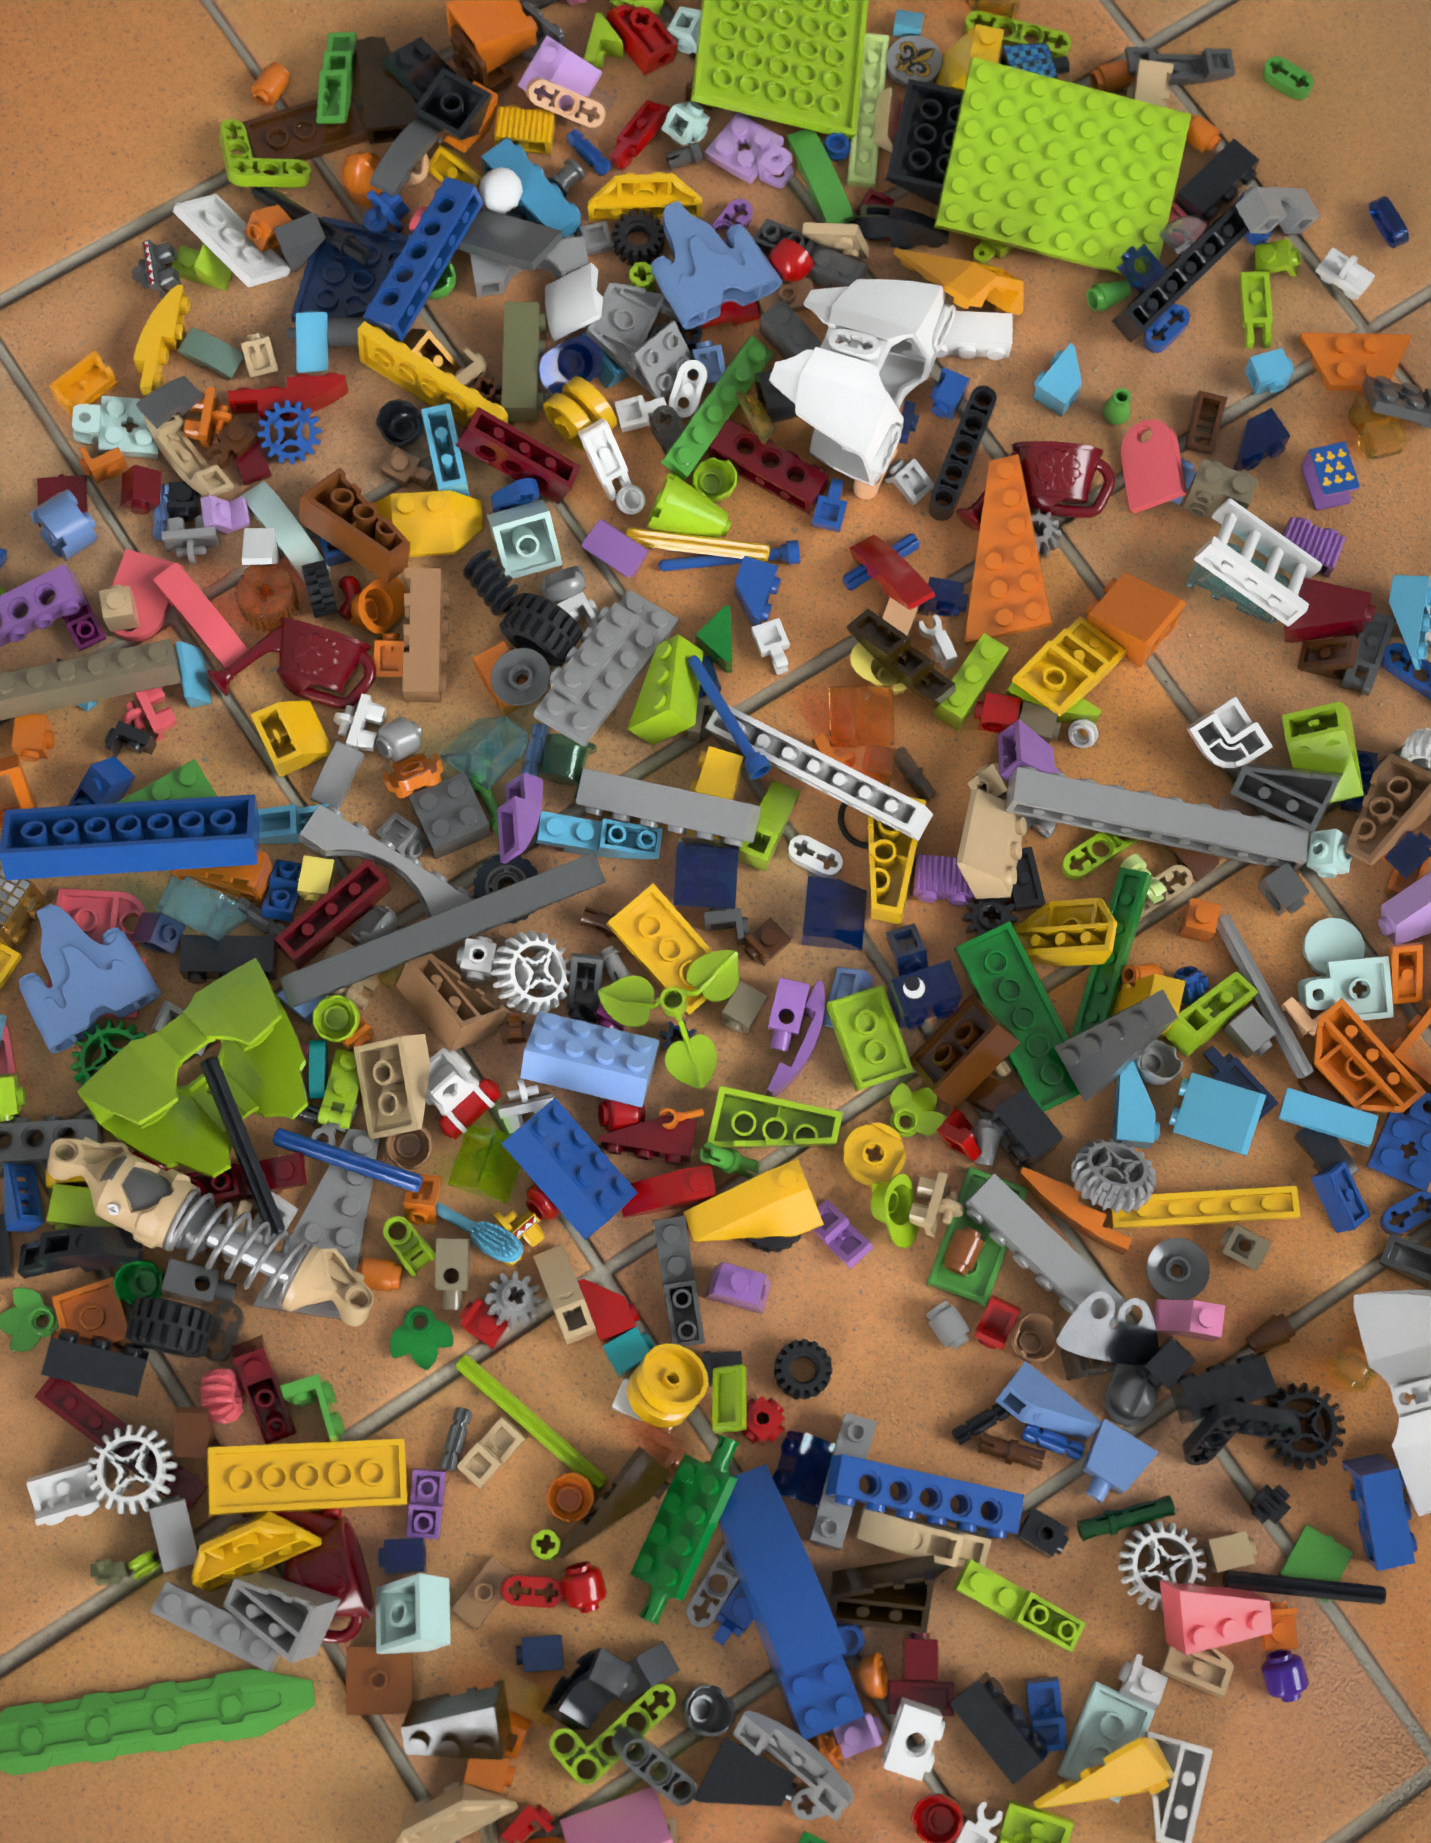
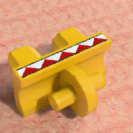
(524, 1227)

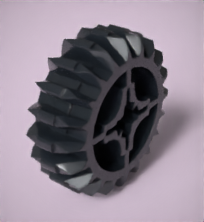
(1313, 1435)

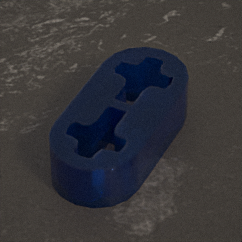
(1388, 222)

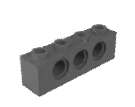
(52, 1128)

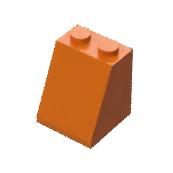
(494, 28)
(1135, 616)

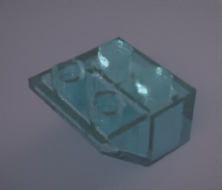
(487, 749)
(200, 908)

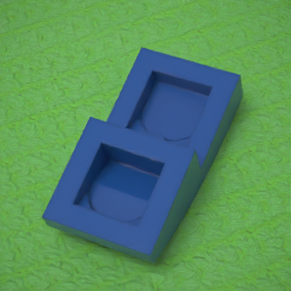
(1046, 1711)

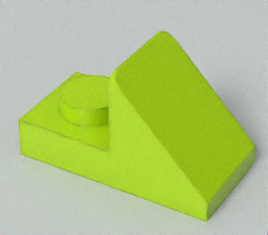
(602, 42)
(202, 267)

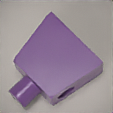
(1023, 747)
(792, 999)
(739, 1287)

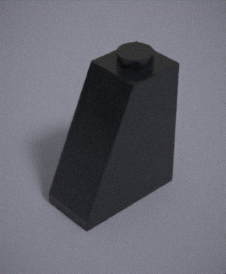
(745, 1779)

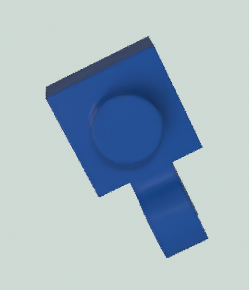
(830, 510)

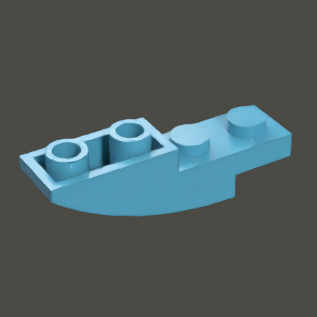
(603, 837)

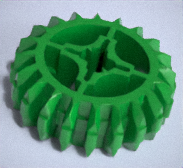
(101, 1039)

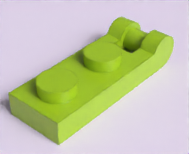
(341, 1090)

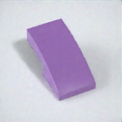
(841, 1236)

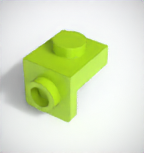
(1277, 257)

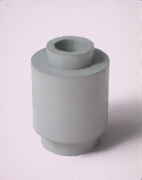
(948, 1325)

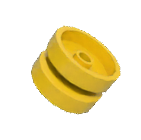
(577, 409)
(667, 1385)

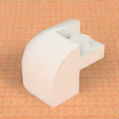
(1229, 736)

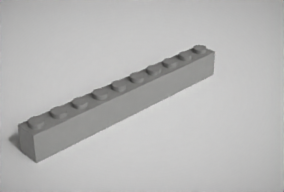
(1156, 818)

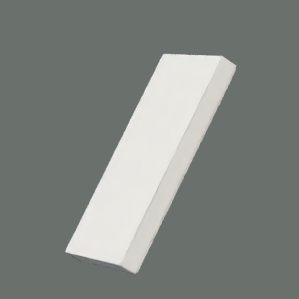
(225, 236)

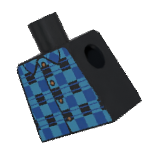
(1035, 59)

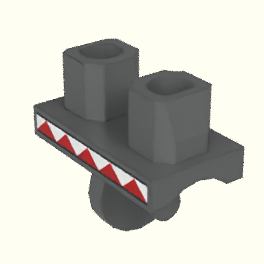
(152, 268)

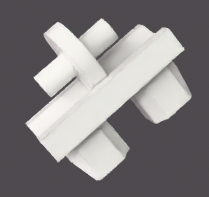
(1345, 274)
(366, 712)
(512, 1112)

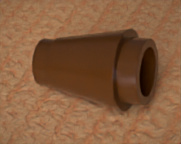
(1271, 1334)

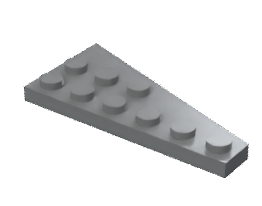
(333, 1219)

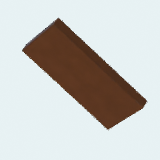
(297, 135)

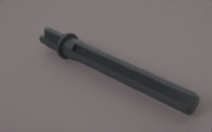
(343, 242)

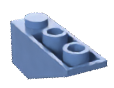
(1043, 1404)

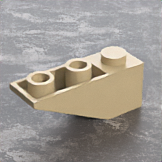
(564, 1294)

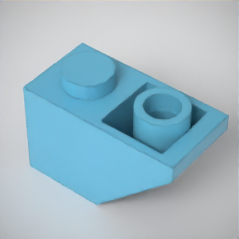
(1061, 383)

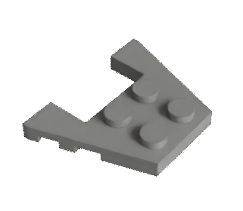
(625, 324)

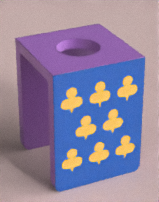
(1329, 476)

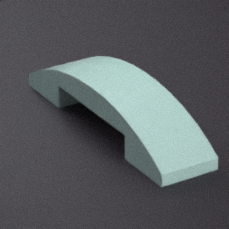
(290, 535)

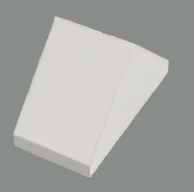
(259, 546)

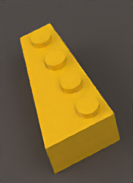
(890, 869)

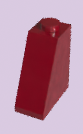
(1330, 612)

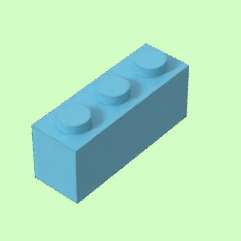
(443, 449)

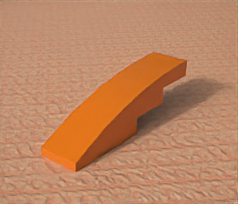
(1063, 1202)

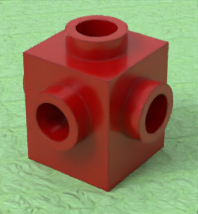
(769, 1431)

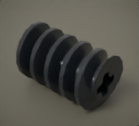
(489, 582)

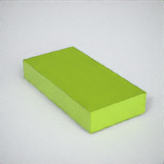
(729, 1398)

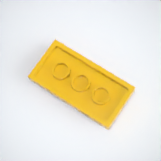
(660, 941)

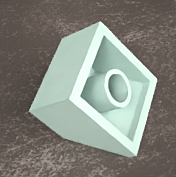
(525, 539)
(413, 1614)

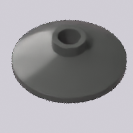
(517, 665)
(1191, 1261)

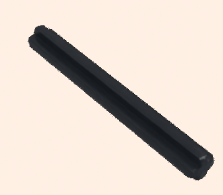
(1305, 1587)

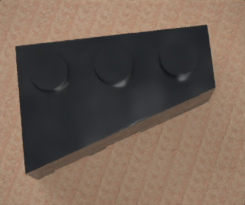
(1240, 1382)

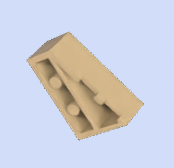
(1151, 82)

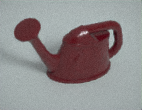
(1055, 476)
(307, 661)
(333, 1569)

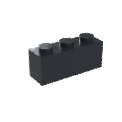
(1218, 182)
(211, 959)
(95, 1362)
(1000, 1727)

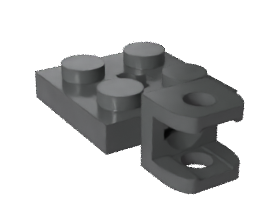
(1398, 400)

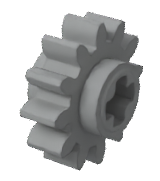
(509, 1310)

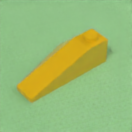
(1127, 1771)

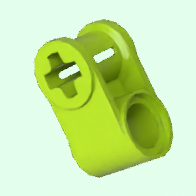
(409, 1247)

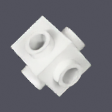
(473, 969)

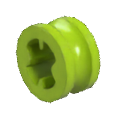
(143, 1565)

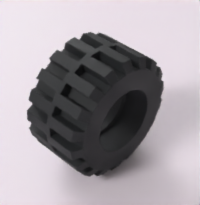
(541, 626)
(169, 1327)

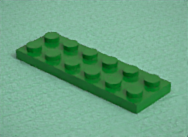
(1015, 994)

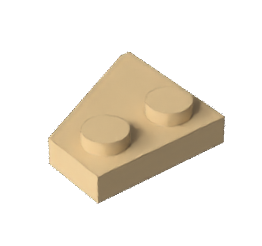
(841, 238)
(1203, 1670)

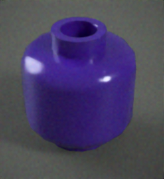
(1284, 1675)

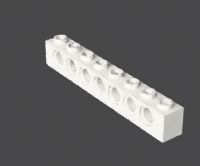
(828, 775)

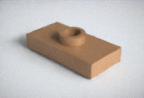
(792, 293)
(482, 1594)

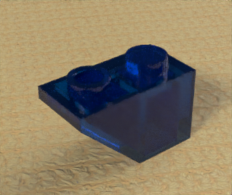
(1260, 438)

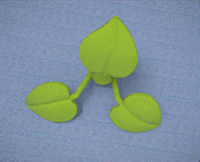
(632, 996)

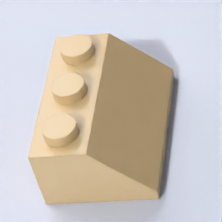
(990, 846)

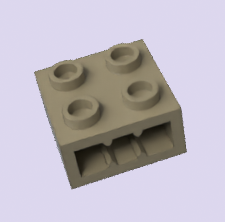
(1215, 485)

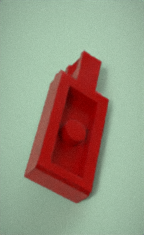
(638, 133)

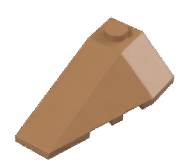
(1392, 809)

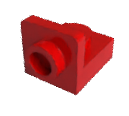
(957, 1135)
(480, 1325)
(521, 1827)

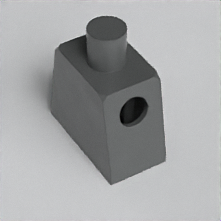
(181, 1281)

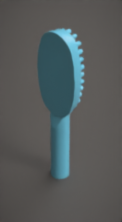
(486, 1236)

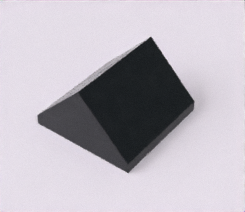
(454, 105)

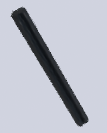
(242, 1144)

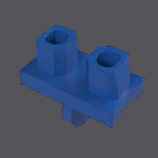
(386, 210)

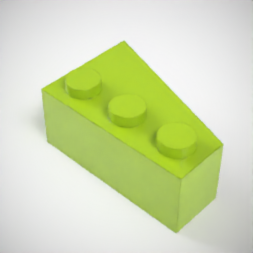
(668, 693)

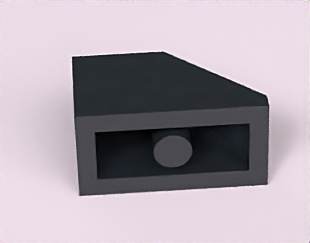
(1168, 1363)

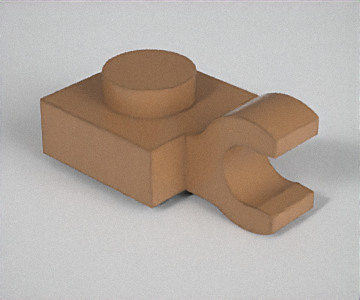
(404, 467)

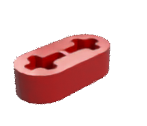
(531, 1582)

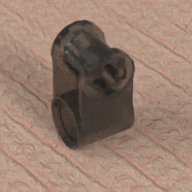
(666, 434)

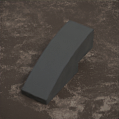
(1408, 1260)

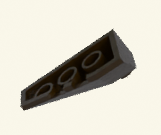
(631, 1490)

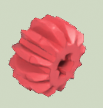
(222, 1395)

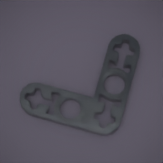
(1242, 1418)

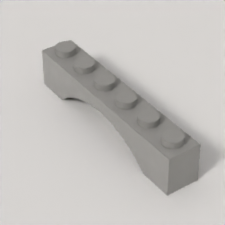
(334, 836)

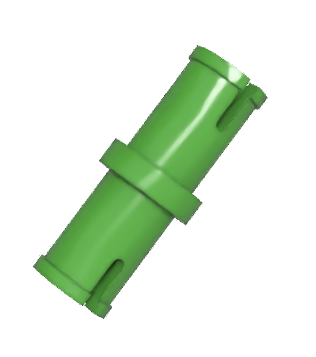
(729, 1160)

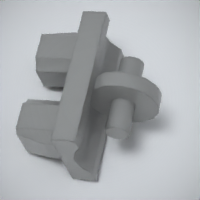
(189, 541)

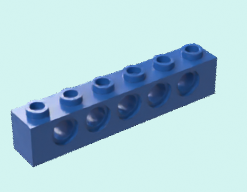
(424, 258)
(1003, 1505)

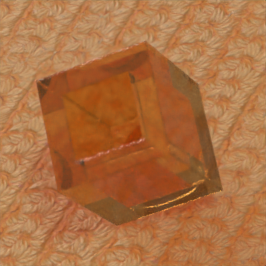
(878, 763)

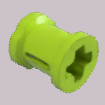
(639, 272)
(540, 1537)

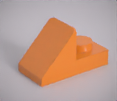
(1406, 972)

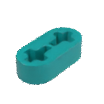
(318, 1068)

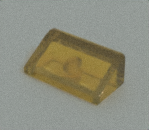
(756, 416)

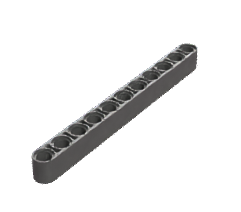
(442, 930)

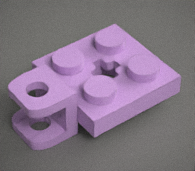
(761, 158)

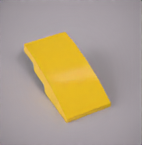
(1069, 666)

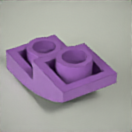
(426, 1503)

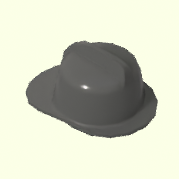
(1130, 1394)

